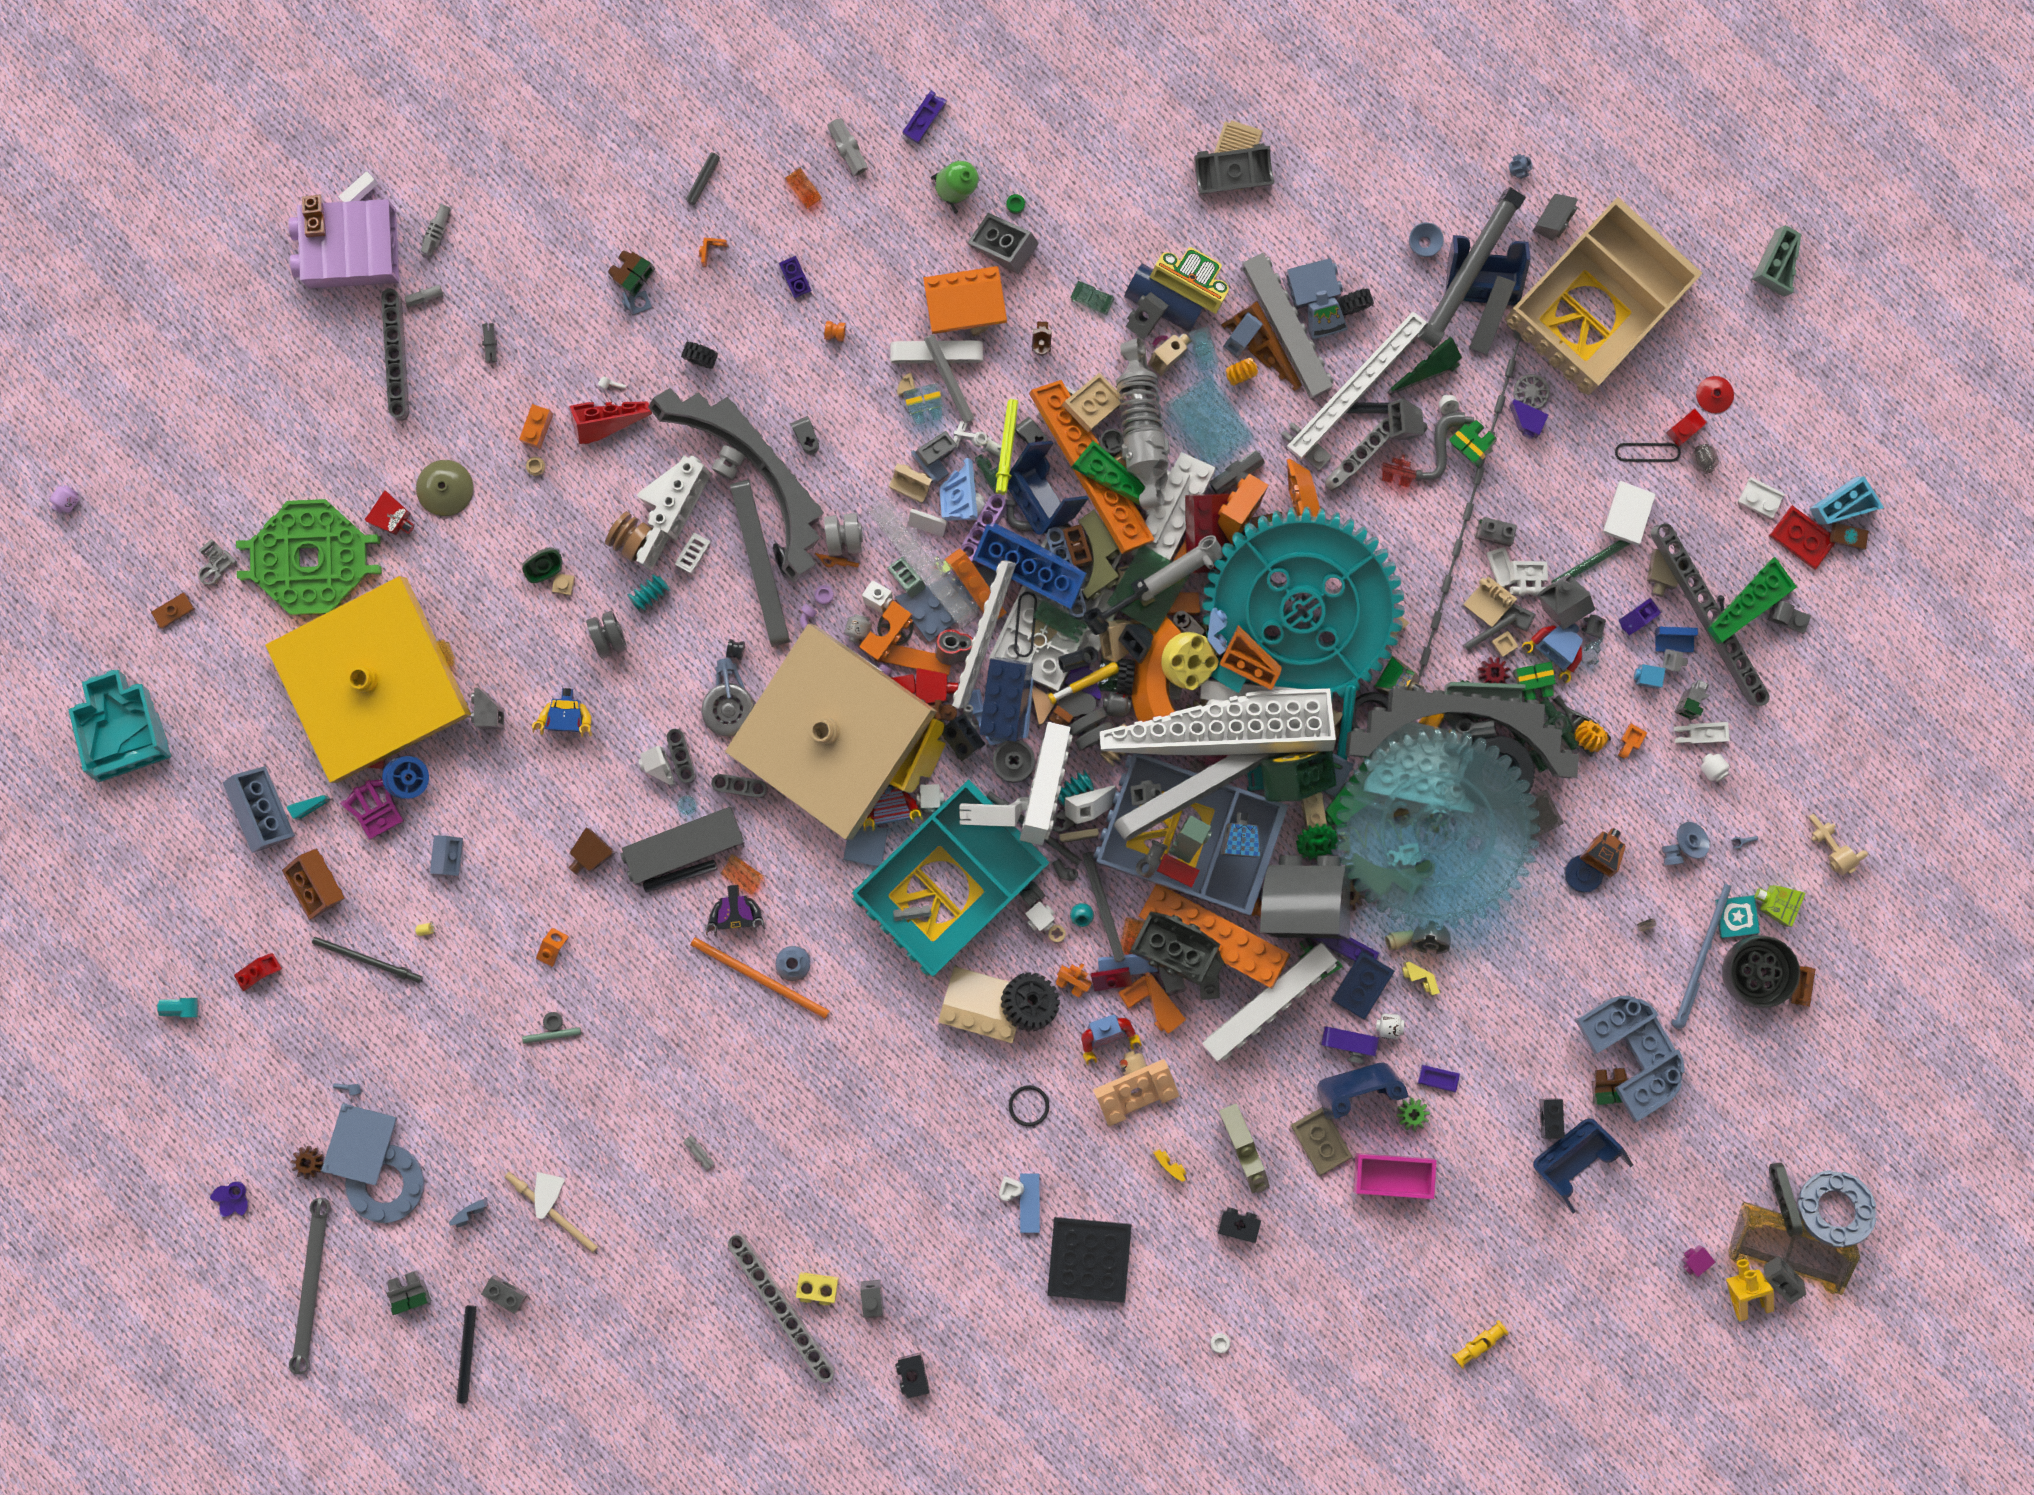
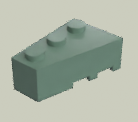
(1779, 261)
(1190, 838)

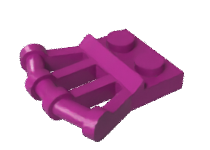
(378, 819)

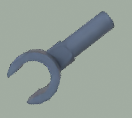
(1745, 840)
(354, 1089)

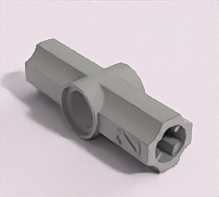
(847, 146)

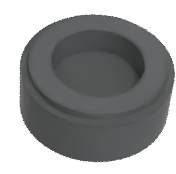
(553, 1021)

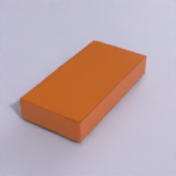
(1133, 994)

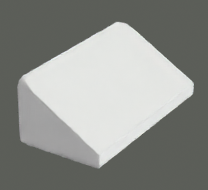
(927, 522)

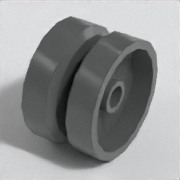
(606, 634)
(1090, 728)
(1008, 751)

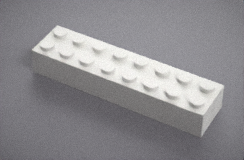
(1269, 1001)

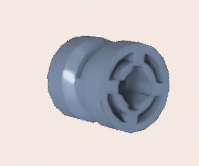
(1672, 855)

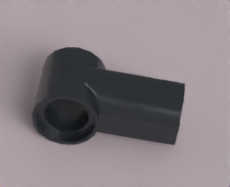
(1077, 660)

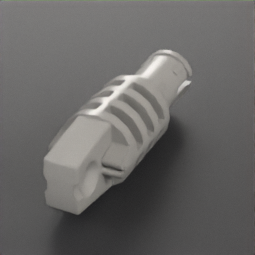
(435, 230)

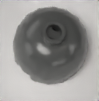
(1431, 939)

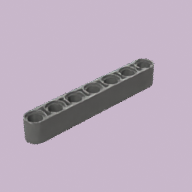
(395, 345)

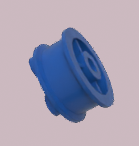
(394, 777)

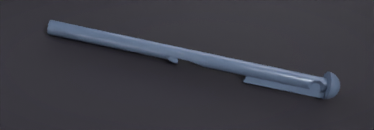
(1693, 986)

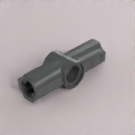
(1236, 472)

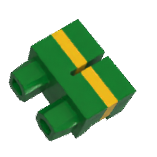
(1471, 444)
(1536, 677)

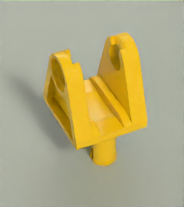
(1748, 1286)

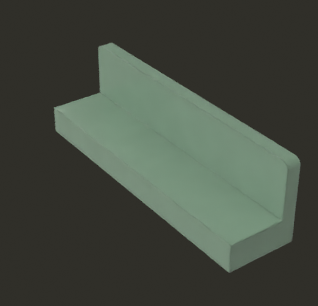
(1486, 689)

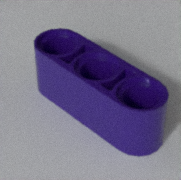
(1350, 1041)

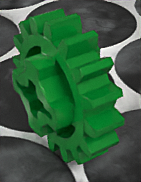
(1316, 841)

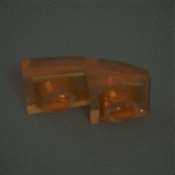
(803, 188)

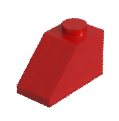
(1686, 427)

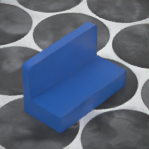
(1675, 638)

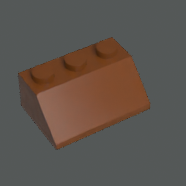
(313, 883)

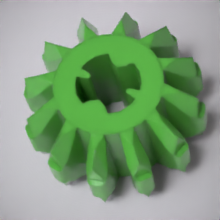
(1408, 1109)

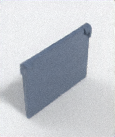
(359, 1144)

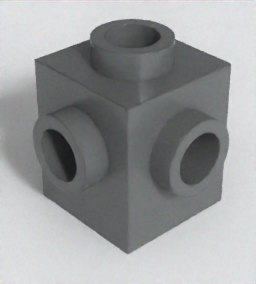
(1145, 792)

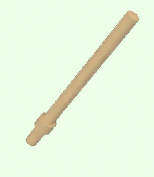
(521, 1187)

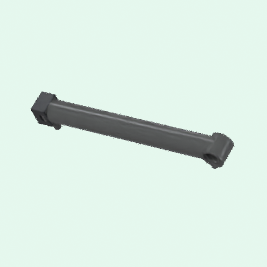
(1507, 205)

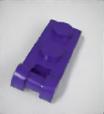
(924, 117)

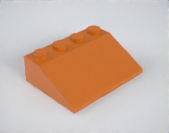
(965, 300)

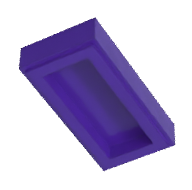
(1438, 1078)

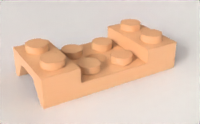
(1154, 1084)

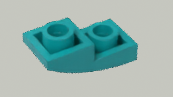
(1228, 677)

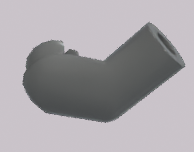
(1064, 873)

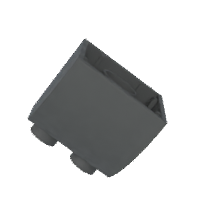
(1306, 899)

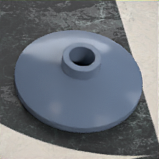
(1693, 840)

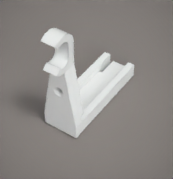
(993, 814)

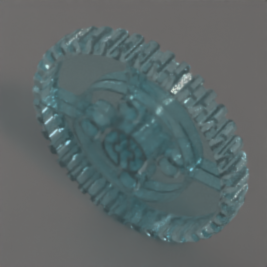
(1458, 878)

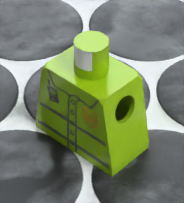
(1780, 903)

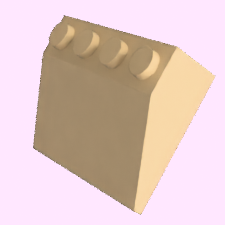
(975, 1005)

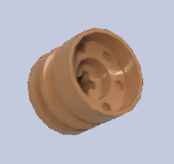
(626, 534)

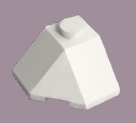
(656, 764)

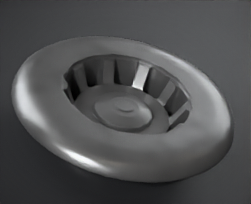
(727, 709)

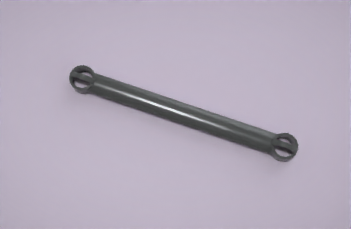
(309, 1286)

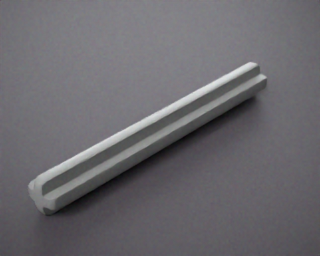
(949, 378)

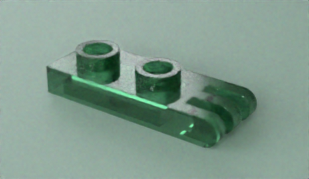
(1059, 620)

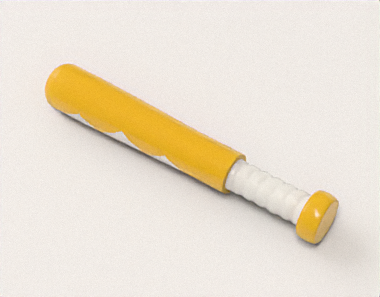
(1085, 682)

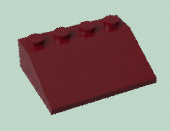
(1202, 521)

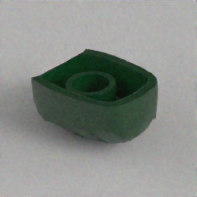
(542, 565)

